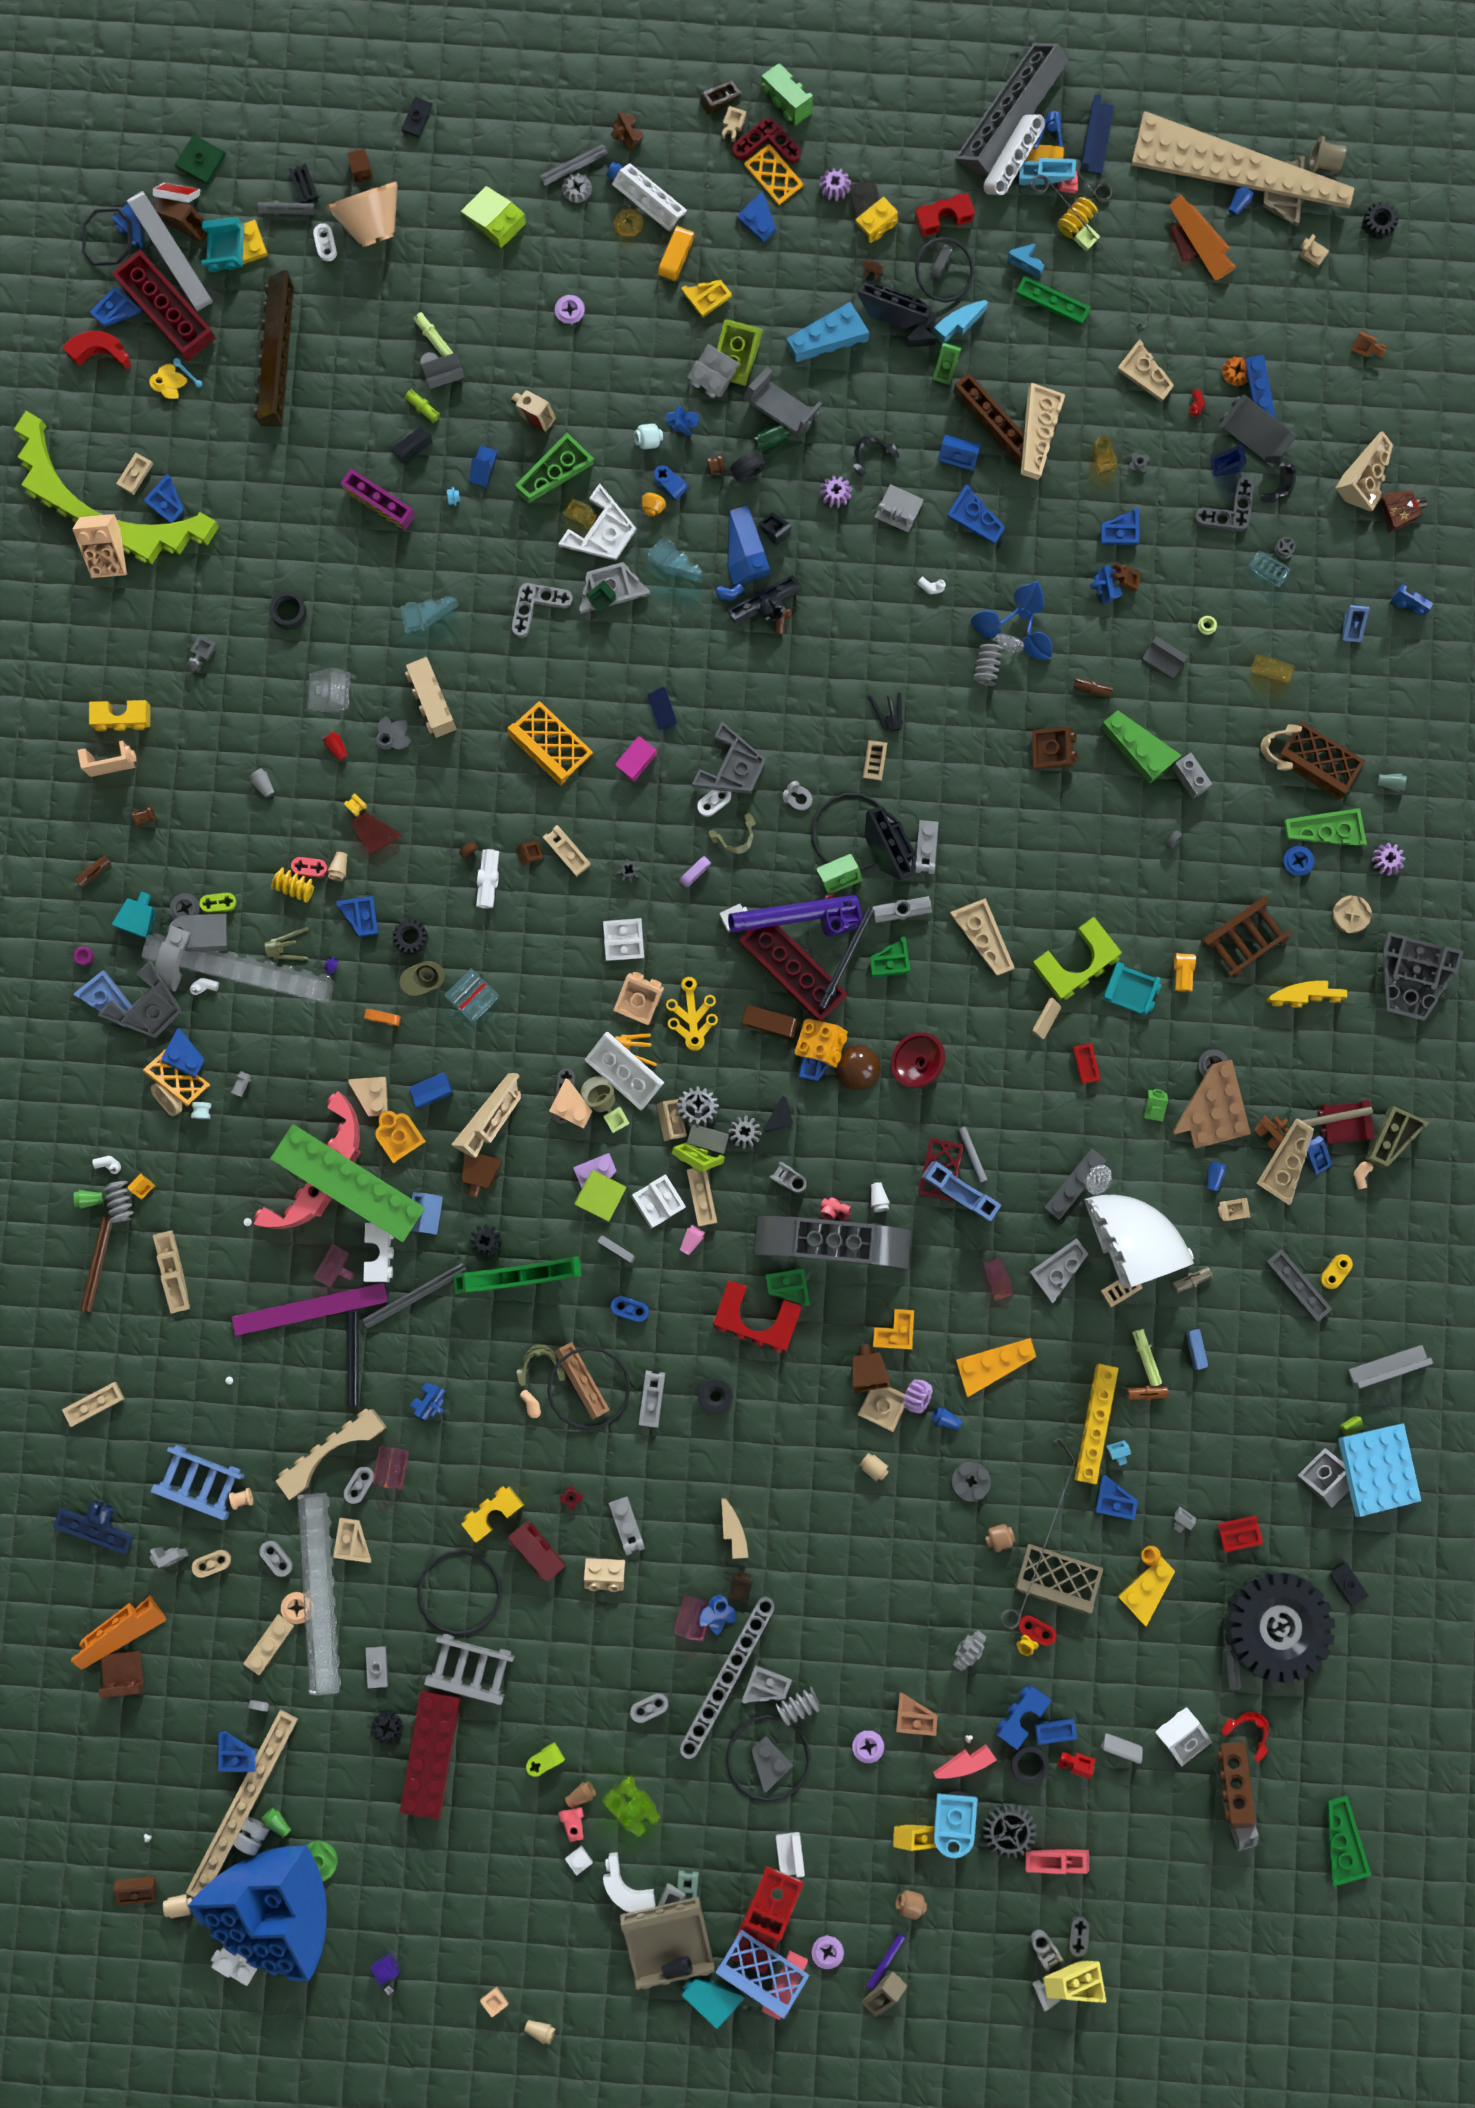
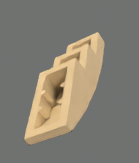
(171, 1271)

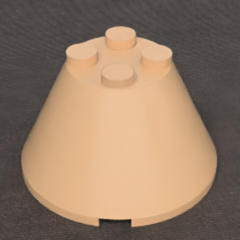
(368, 214)

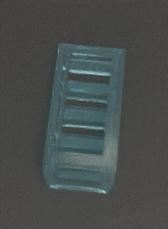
(1266, 573)

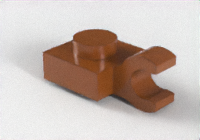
(1366, 344)

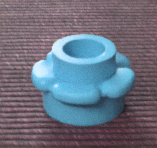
(453, 496)

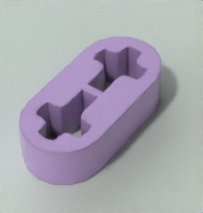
(694, 872)

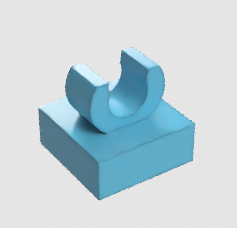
(1119, 1451)

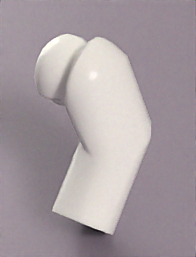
(108, 1162)

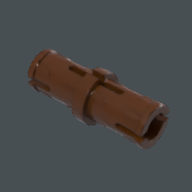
(1092, 687)
(92, 870)

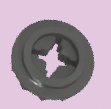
(187, 899)
(1204, 1061)

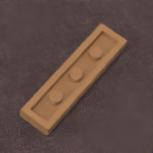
(582, 1381)

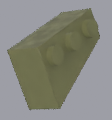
(1393, 1136)

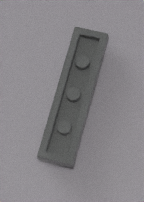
(1073, 1185)
(1298, 1285)

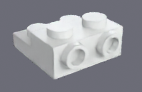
(233, 1966)

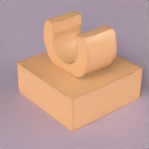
(494, 2001)

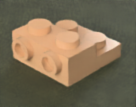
(639, 998)

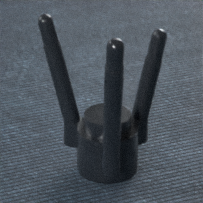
(892, 722)

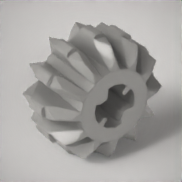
(747, 1125)

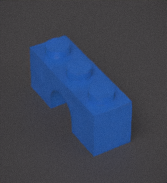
(1010, 1728)

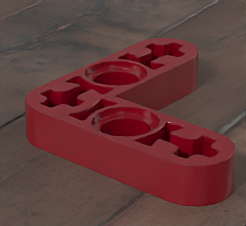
(770, 136)

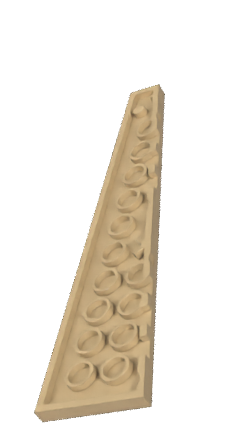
(1191, 153)

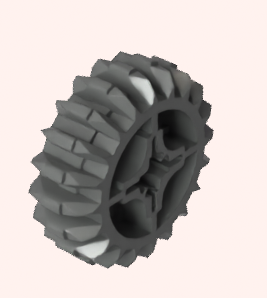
(1017, 1826)

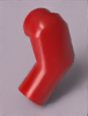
(1198, 405)

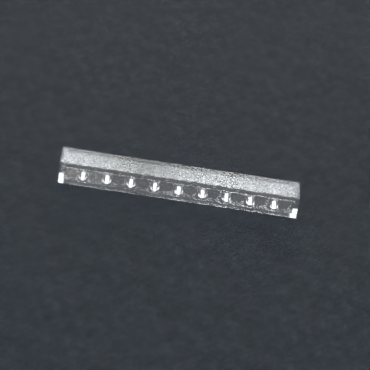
(249, 971)
(318, 1594)

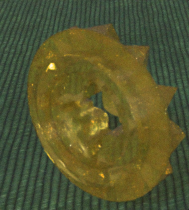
(626, 229)

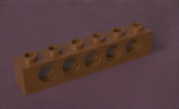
(991, 416)

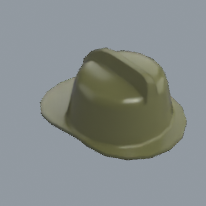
(422, 978)
(598, 1093)

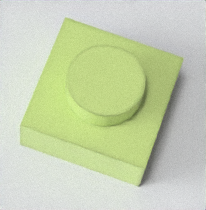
(1085, 238)
(616, 1119)

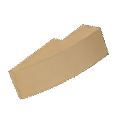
(733, 1530)

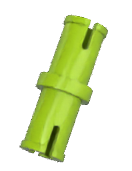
(422, 406)

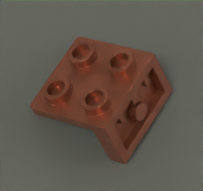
(122, 1674)

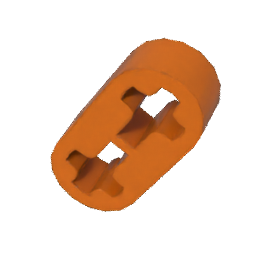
(382, 1017)

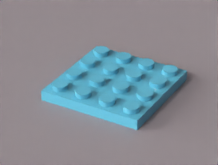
(1379, 1470)

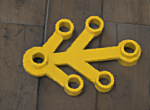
(692, 1016)

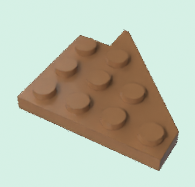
(1215, 1109)

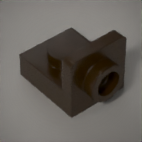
(741, 1587)

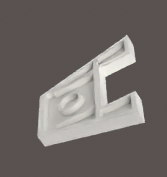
(609, 532)

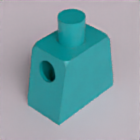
(136, 916)

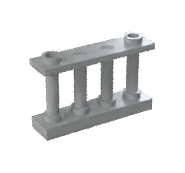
(474, 1689)

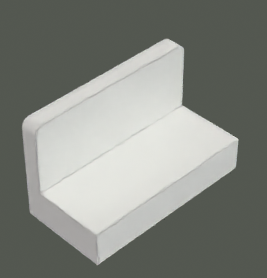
(790, 1854)

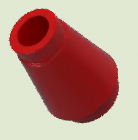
(335, 745)

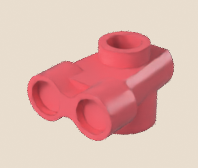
(832, 1208)
(571, 1819)

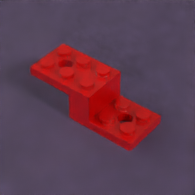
(767, 1916)

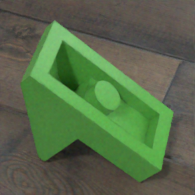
(946, 363)

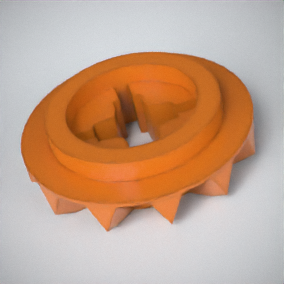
(1229, 374)

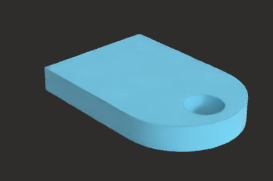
(955, 1823)

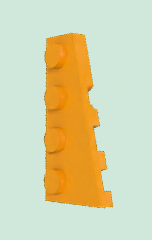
(988, 1366)

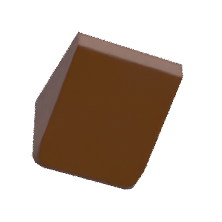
(529, 852)

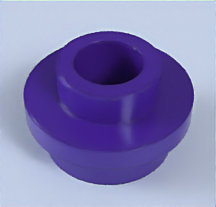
(330, 966)

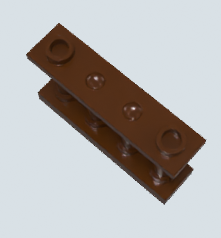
(1229, 930)

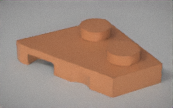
(914, 1717)

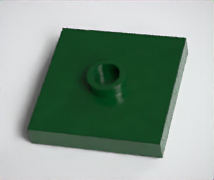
(200, 159)

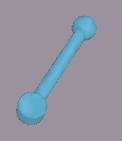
(177, 362)

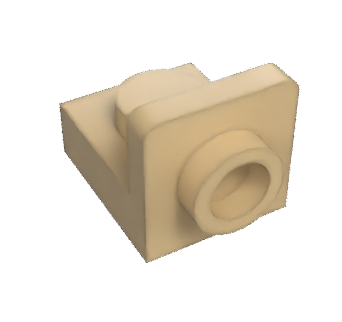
(1313, 252)

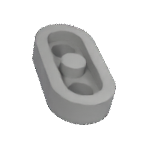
(359, 1484)
(275, 1559)
(649, 1707)

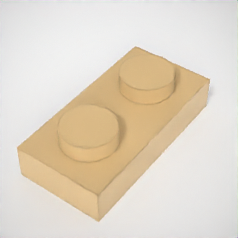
(134, 473)

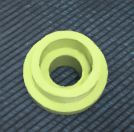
(1211, 621)

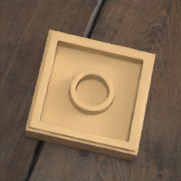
(883, 1407)

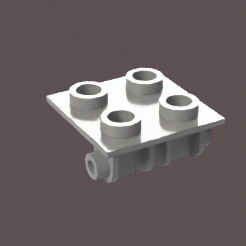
(899, 508)

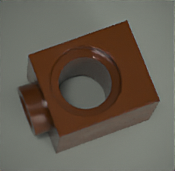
(360, 165)

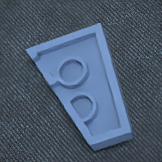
(102, 990)

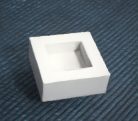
(578, 1860)

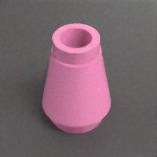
(691, 1239)

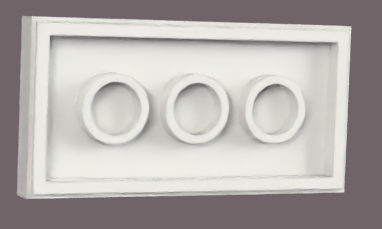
(624, 1071)

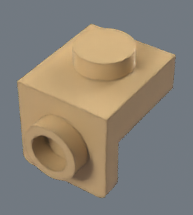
(1234, 1209)

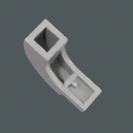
(170, 956)

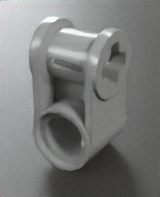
(788, 1177)
(1047, 1952)

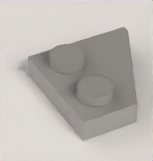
(766, 1686)

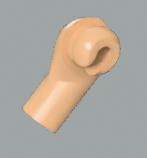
(1360, 1174)
(532, 1404)

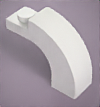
(621, 1894)

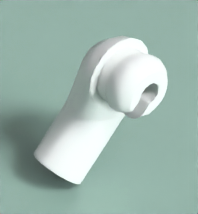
(931, 588)
(203, 984)

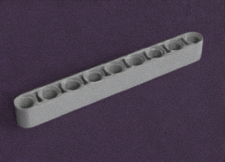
(726, 1687)

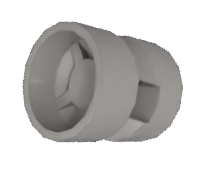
(250, 1838)

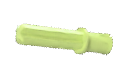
(429, 331)
(1147, 1357)

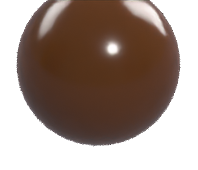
(858, 1067)

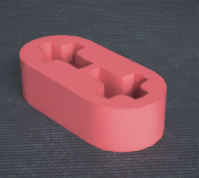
(310, 863)

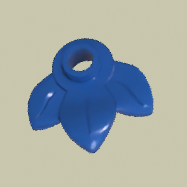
(717, 1616)

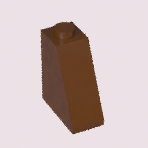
(181, 217)

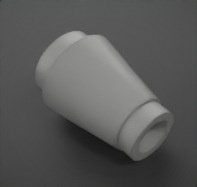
(262, 783)

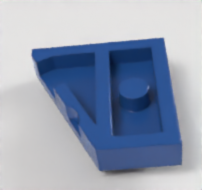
(757, 218)
(1121, 530)
(1414, 602)
(361, 915)
(183, 1055)

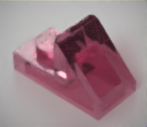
(998, 1279)

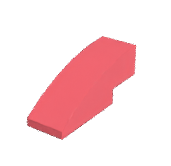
(965, 1764)
(1057, 1861)
(782, 1981)

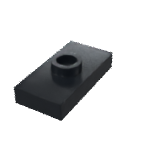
(416, 117)
(1348, 1584)

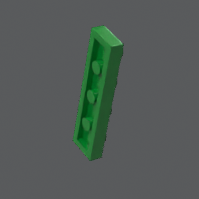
(1053, 300)

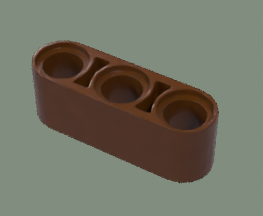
(769, 1022)

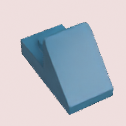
(1022, 258)

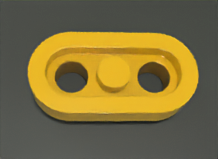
(1335, 1270)

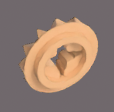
(289, 1614)

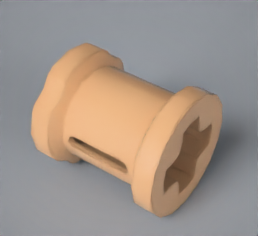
(241, 1498)

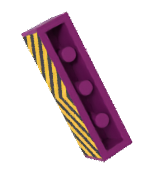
(377, 499)

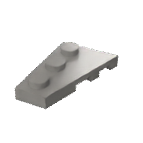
(1058, 1269)

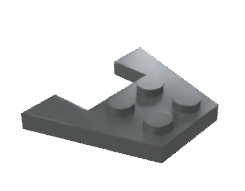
(739, 768)
(151, 1011)

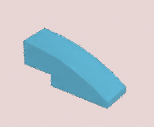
(1054, 169)
(959, 320)

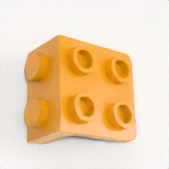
(821, 1042)

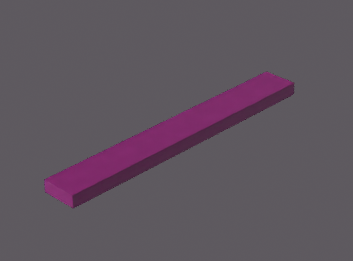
(309, 1309)

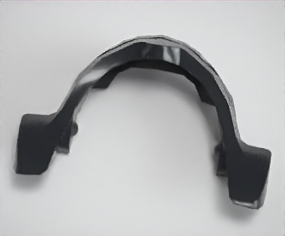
(859, 467)
(1289, 477)

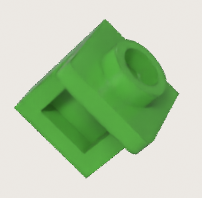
(1156, 1105)

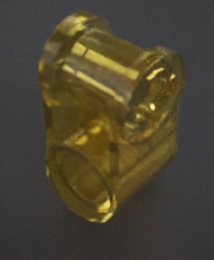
(1104, 459)

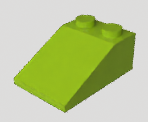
(495, 216)
(740, 344)

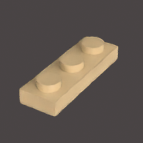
(702, 1197)
(93, 1404)
(268, 1644)

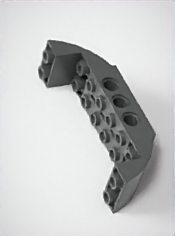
(832, 1241)

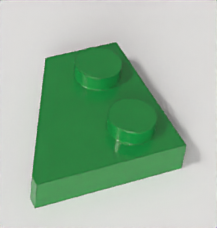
(891, 960)

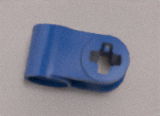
(672, 484)

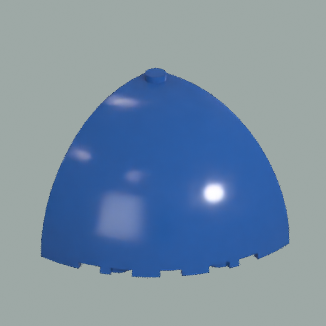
(268, 1911)

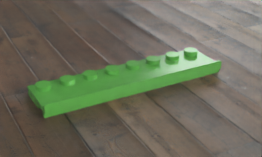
(347, 1183)

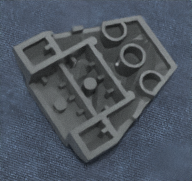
(1416, 974)

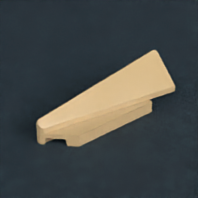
(489, 1117)

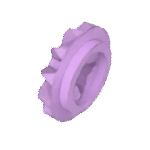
(562, 305)
(876, 1751)
(829, 1961)

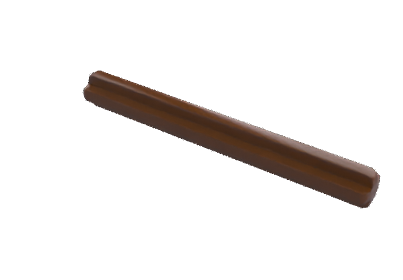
(96, 1264)

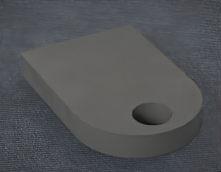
(206, 931)

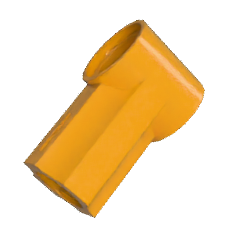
(1184, 966)

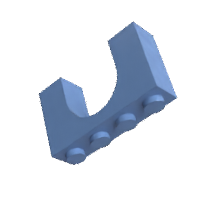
(960, 1191)

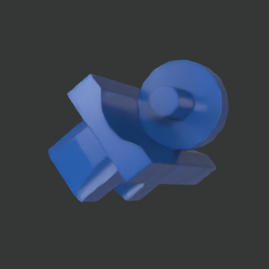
(682, 421)
(1104, 585)
(431, 1402)

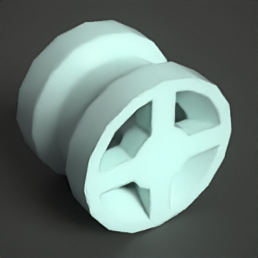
(200, 1110)

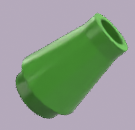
(87, 1198)
(275, 1822)

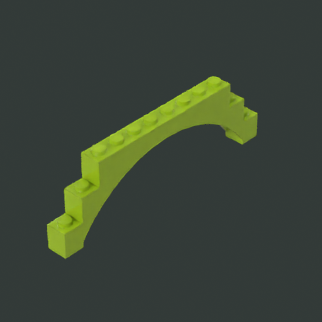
(139, 539)

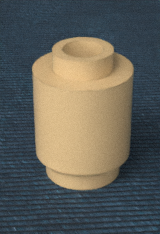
(874, 1467)
(177, 1906)

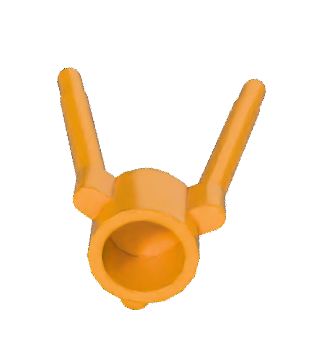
(626, 1042)

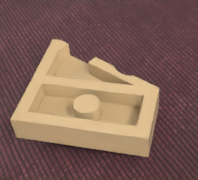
(371, 1094)

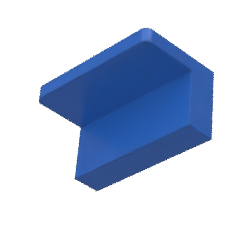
(959, 452)
(431, 1090)

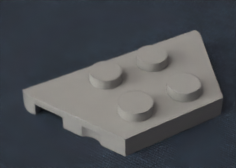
(619, 579)

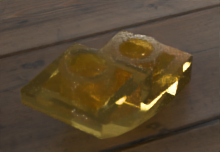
(1272, 668)

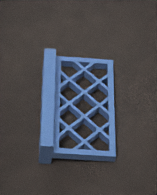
(752, 1989)

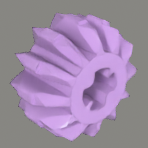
(835, 178)
(841, 487)
(1395, 856)
(917, 1396)

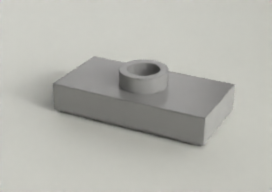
(376, 1667)

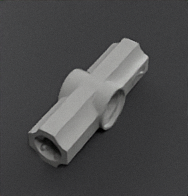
(914, 908)

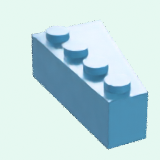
(829, 333)

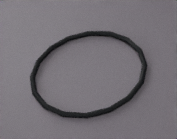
(818, 813)
(600, 1424)
(498, 1589)
(735, 1780)

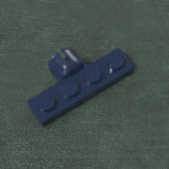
(95, 1527)

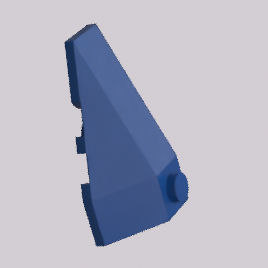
(746, 553)

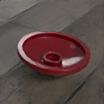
(910, 1055)

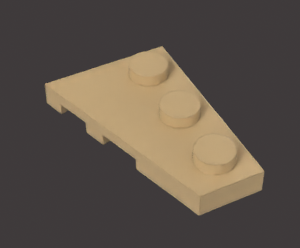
(1145, 372)

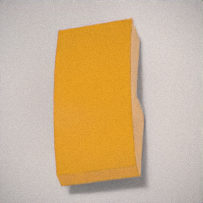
(1045, 151)

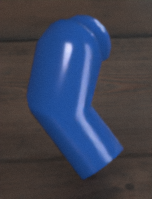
(729, 594)

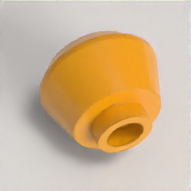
(652, 504)

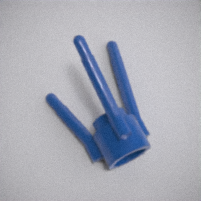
(1052, 123)

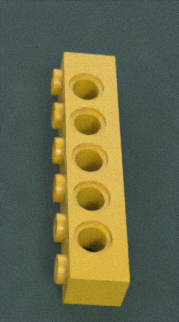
(1096, 1423)

